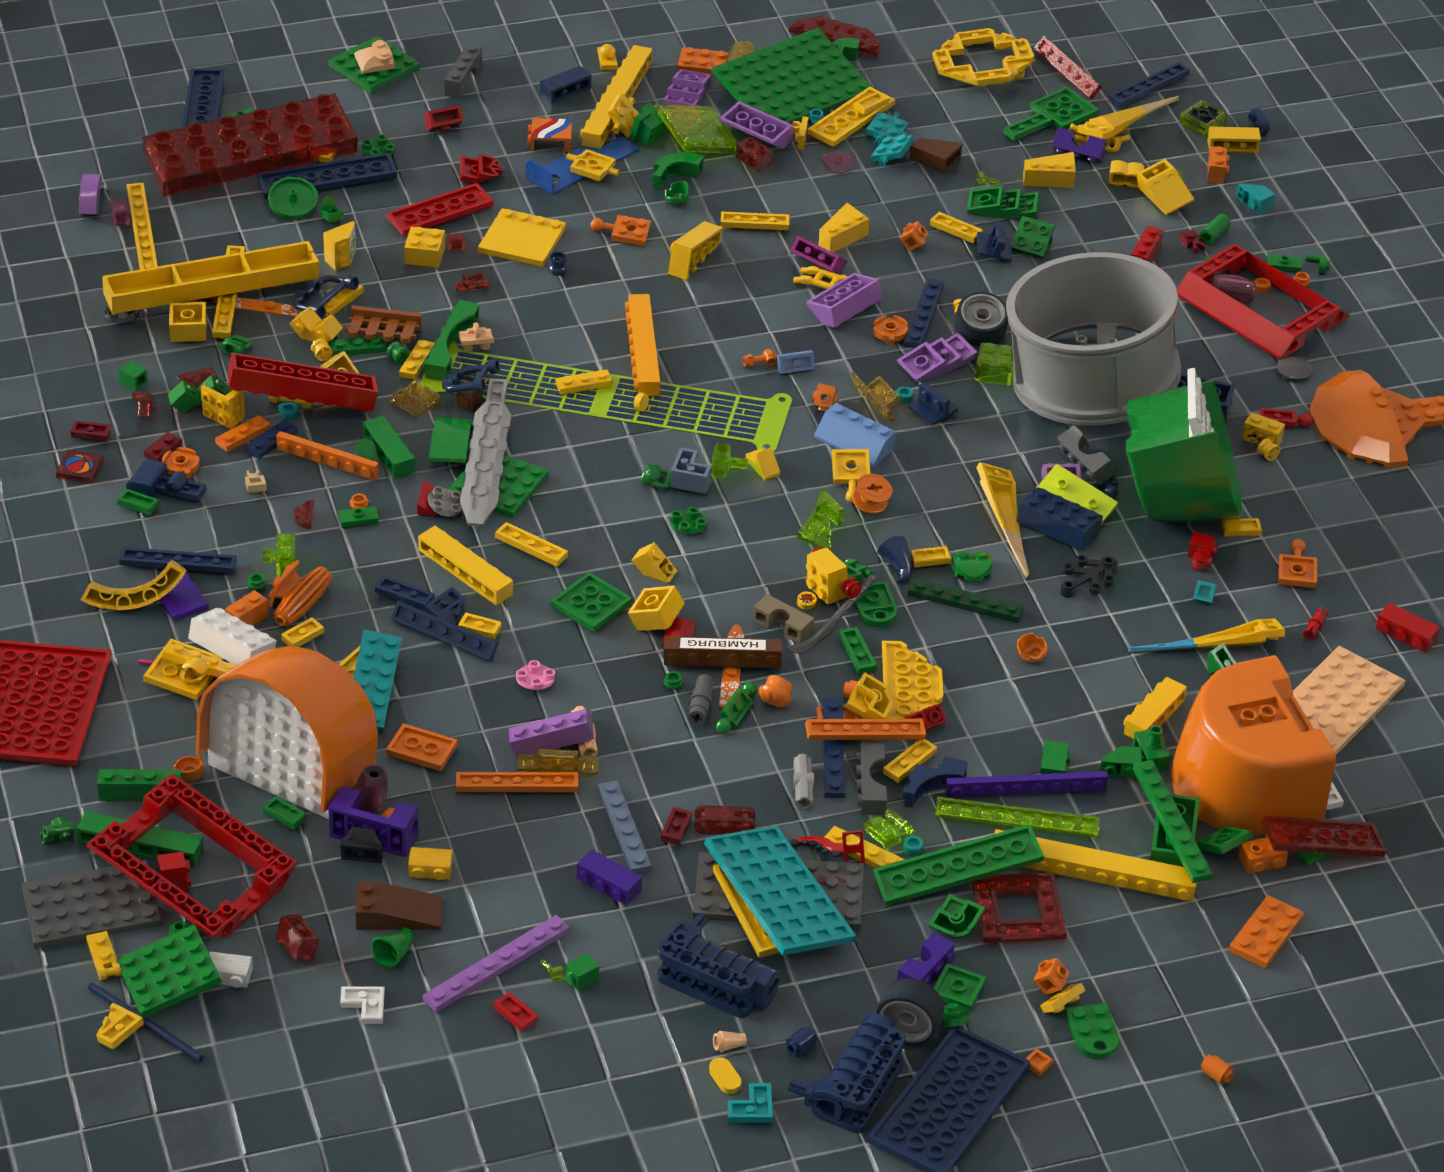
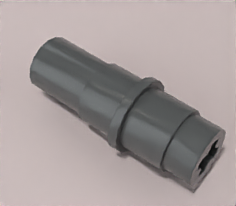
(700, 700)

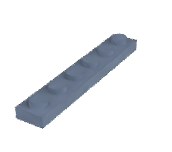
(624, 827)

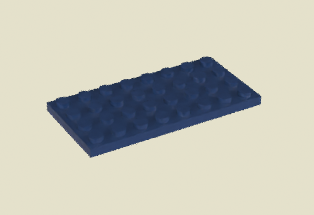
(948, 1101)

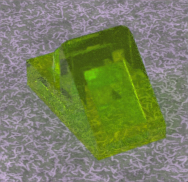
(829, 507)

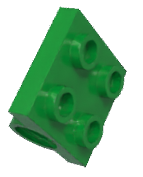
(1033, 237)

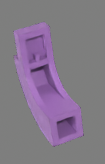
(89, 194)

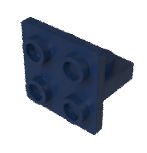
(994, 244)
(932, 404)

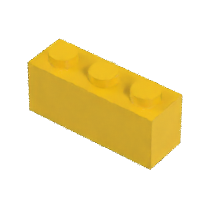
(1235, 139)

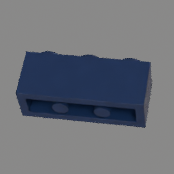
(565, 84)

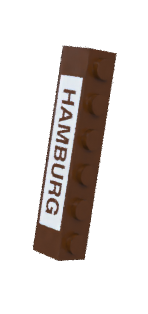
(722, 652)

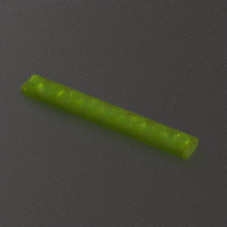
(1017, 816)

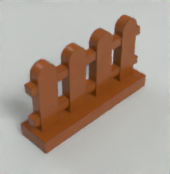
(385, 318)

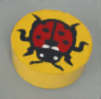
(806, 600)

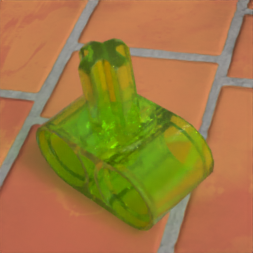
(722, 461)

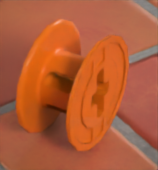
(872, 493)

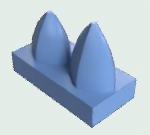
(795, 361)

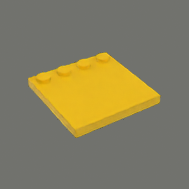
(522, 237)

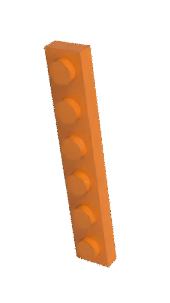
(327, 456)
(865, 729)
(516, 781)

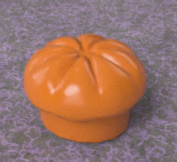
(776, 691)

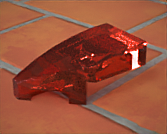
(473, 281)

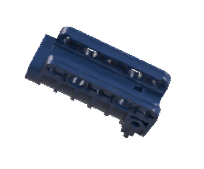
(715, 970)
(857, 1076)

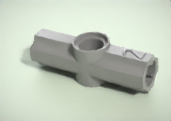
(803, 781)

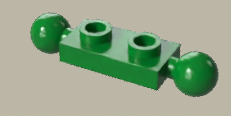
(736, 707)

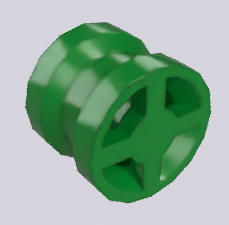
(397, 352)

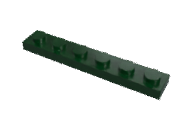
(965, 600)

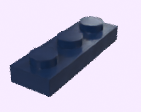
(268, 441)
(403, 592)

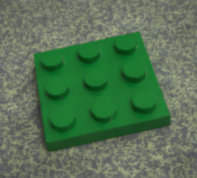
(1065, 108)
(591, 602)

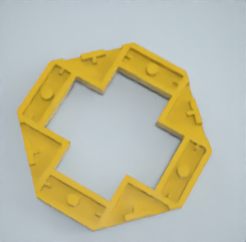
(965, 73)

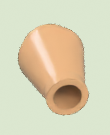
(728, 1040)

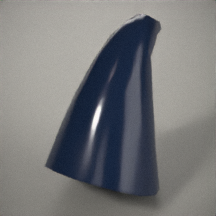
(897, 553)

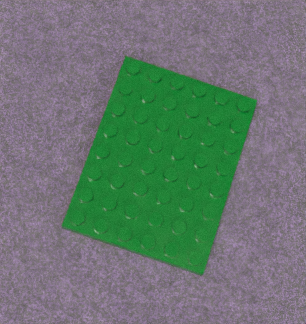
(793, 77)

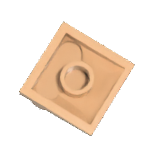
(375, 58)

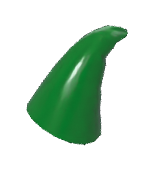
(391, 949)

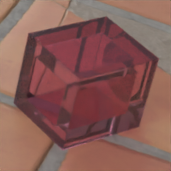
(119, 212)

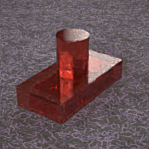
(143, 401)

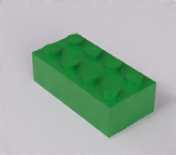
(1161, 848)

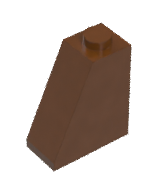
(936, 153)

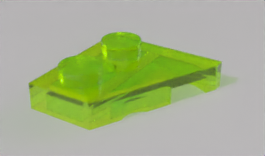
(816, 530)

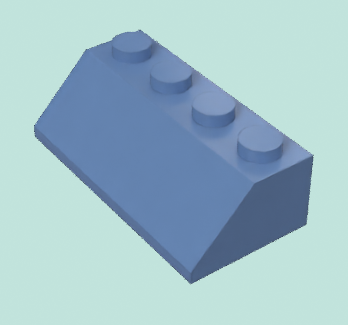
(851, 430)

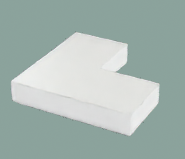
(368, 998)

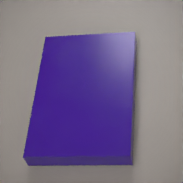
(183, 600)

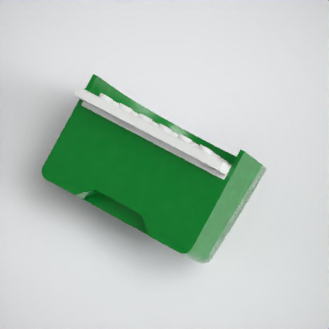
(1183, 455)

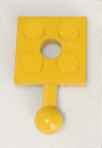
(845, 475)

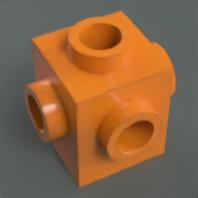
(914, 235)
(822, 392)
(1051, 976)

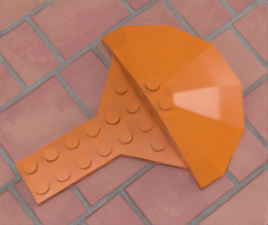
(1369, 419)

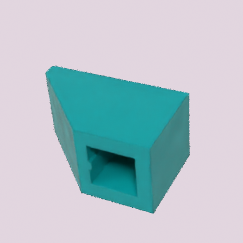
(1256, 197)

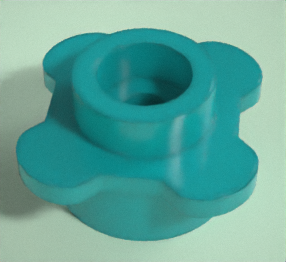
(815, 115)

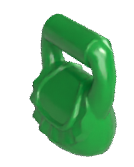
(235, 344)
(652, 474)

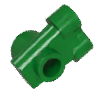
(59, 829)

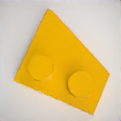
(118, 1026)

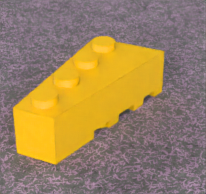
(693, 248)

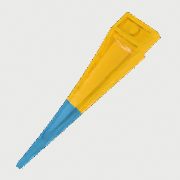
(1247, 634)

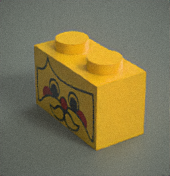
(1259, 428)

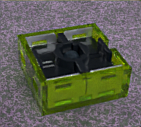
(1202, 116)

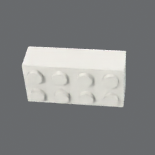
(228, 636)

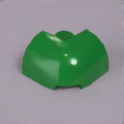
(956, 917)

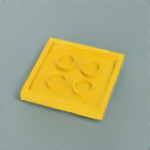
(168, 674)

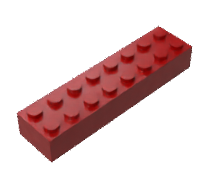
(302, 382)

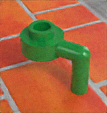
(1324, 264)

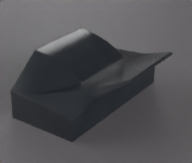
(362, 845)

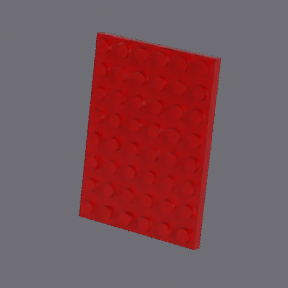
(48, 700)

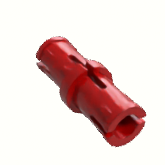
(1315, 623)

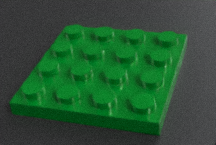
(347, 65)
(516, 484)
(168, 971)

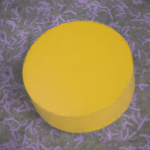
(641, 401)

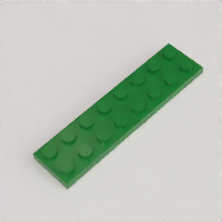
(958, 864)

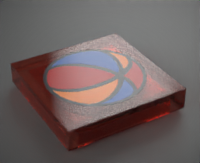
(79, 466)

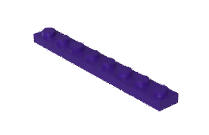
(1026, 784)

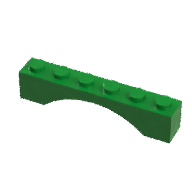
(439, 359)

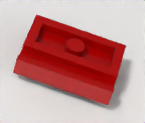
(681, 628)

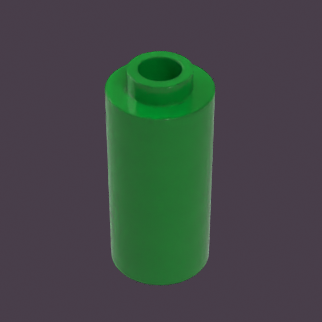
(1215, 229)

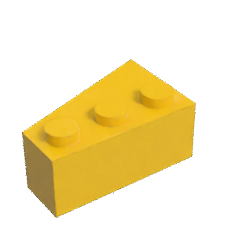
(1050, 171)
(843, 229)

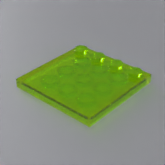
(697, 128)

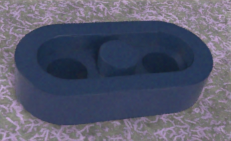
(1259, 120)

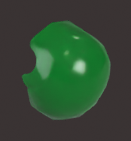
(678, 193)

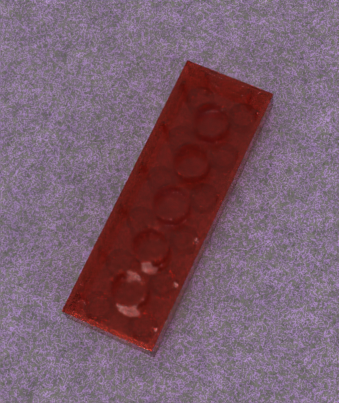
(249, 144)

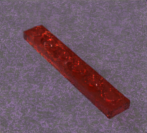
(1067, 67)

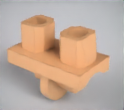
(476, 336)

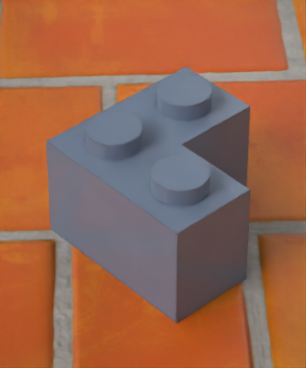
(688, 473)

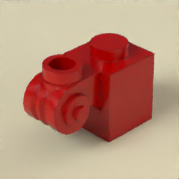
(1202, 549)

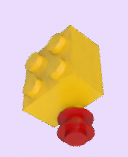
(829, 577)

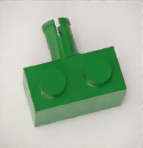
(1153, 747)

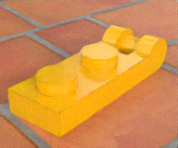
(103, 955)

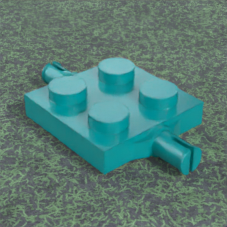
(886, 126)
(892, 148)

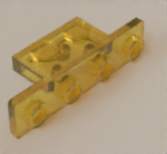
(880, 393)
(557, 761)

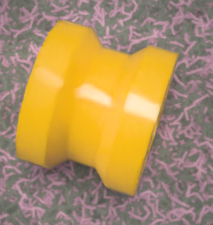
(321, 349)
(1268, 449)

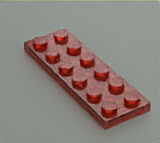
(1323, 836)

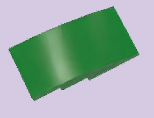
(1003, 204)
(450, 440)

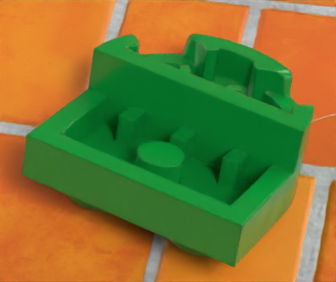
(972, 566)

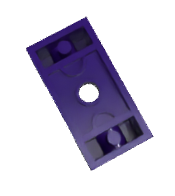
(394, 833)

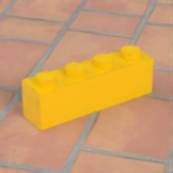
(1156, 707)

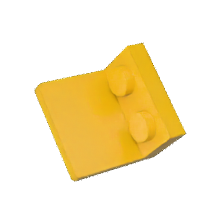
(223, 409)

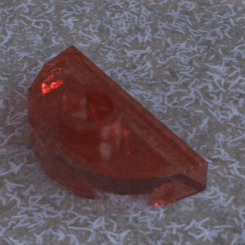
(304, 514)

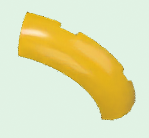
(135, 597)

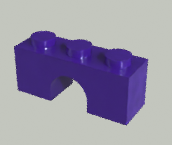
(1092, 150)
(935, 953)

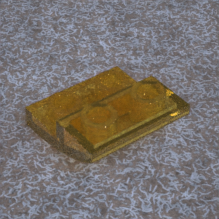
(415, 398)

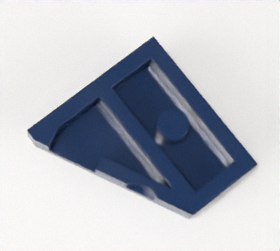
(446, 605)

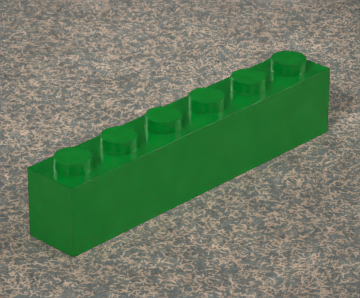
(153, 843)

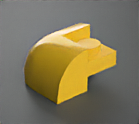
(870, 698)

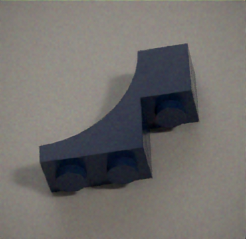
(929, 779)

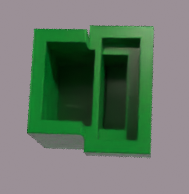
(647, 126)

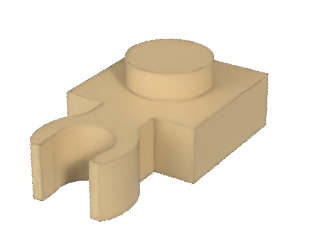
(255, 483)

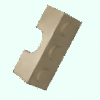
(771, 611)

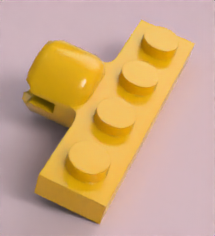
(195, 664)

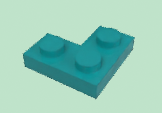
(756, 1109)

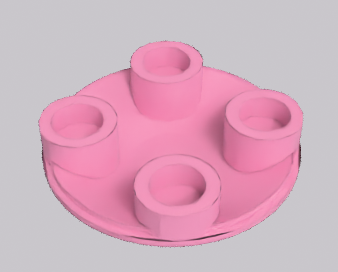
(535, 676)

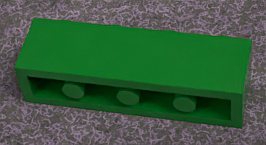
(389, 447)
(129, 783)

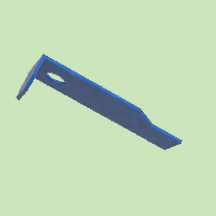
(560, 167)

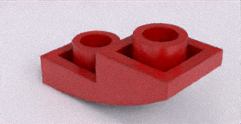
(931, 716)

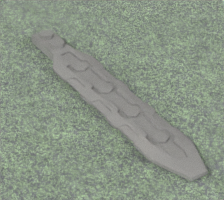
(486, 455)

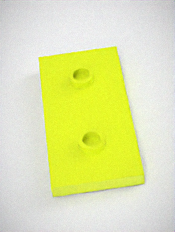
(1072, 488)

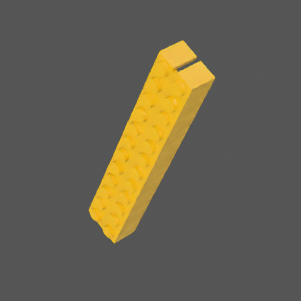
(210, 277)

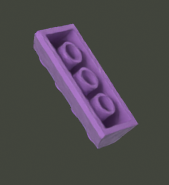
(759, 124)
(845, 299)
(552, 732)

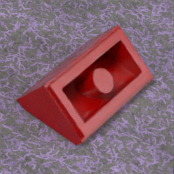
(423, 506)

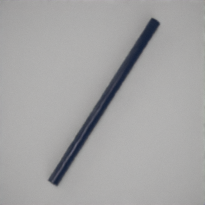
(149, 1024)

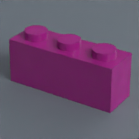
(818, 255)

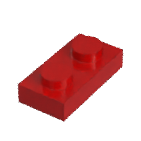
(515, 1012)

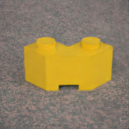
(311, 327)

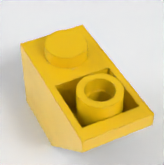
(654, 563)

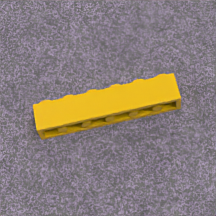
(465, 565)

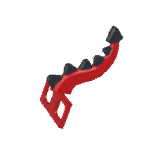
(835, 849)

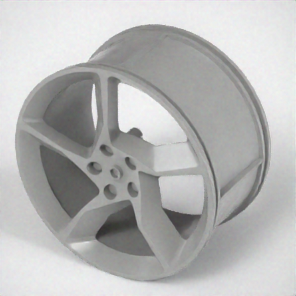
(1096, 380)

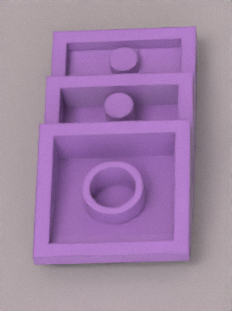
(687, 88)
(937, 358)

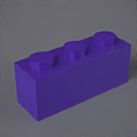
(609, 877)

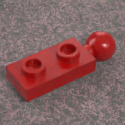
(1287, 417)

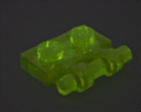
(884, 830)

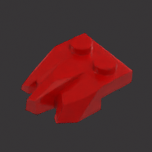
(480, 169)

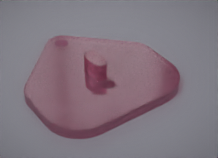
(839, 162)

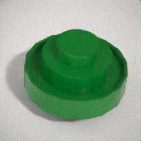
(955, 1016)

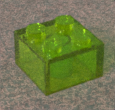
(995, 364)

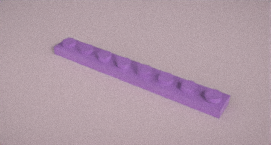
(495, 963)

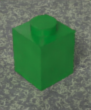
(133, 376)
(582, 972)

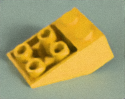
(1164, 187)

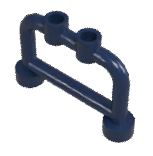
(350, 282)
(477, 384)

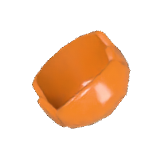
(1032, 648)
(191, 768)

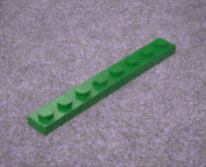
(1172, 821)

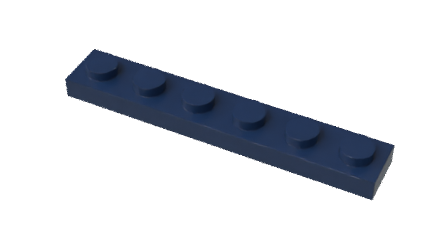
(1149, 84)
(924, 313)
(189, 560)
(444, 630)
(833, 753)

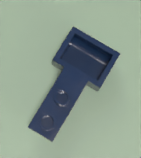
(154, 478)

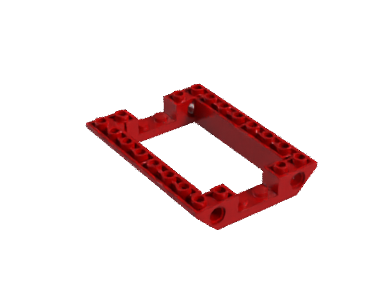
(1277, 341)
(176, 796)

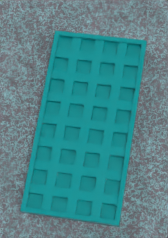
(779, 890)

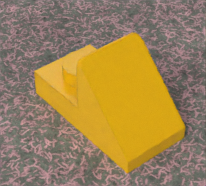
(764, 463)

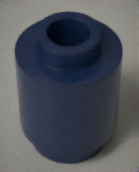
(801, 1041)

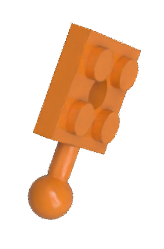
(621, 233)
(1288, 563)

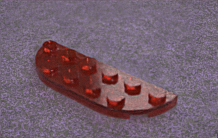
(835, 30)

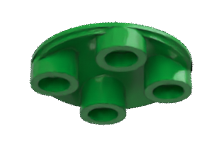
(378, 145)
(688, 521)

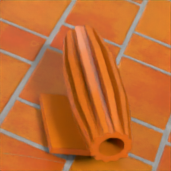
(296, 593)

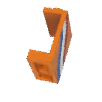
(550, 130)

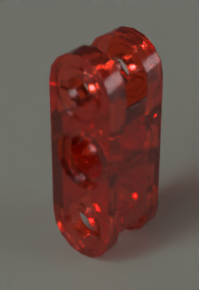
(723, 819)

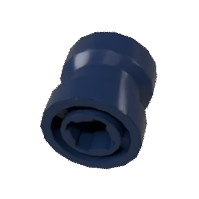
(557, 264)

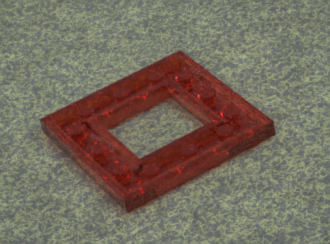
(993, 930)

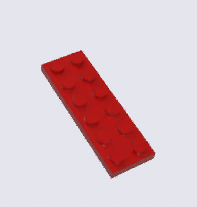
(440, 208)

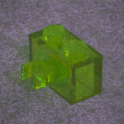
(284, 553)

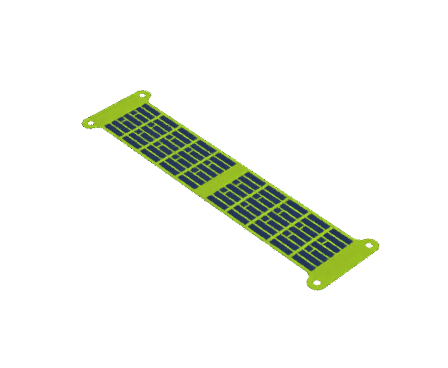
(676, 407)

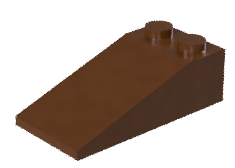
(393, 907)

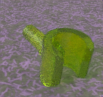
(983, 179)
(555, 972)

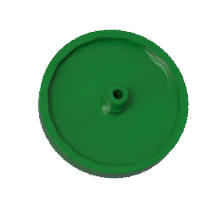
(293, 198)

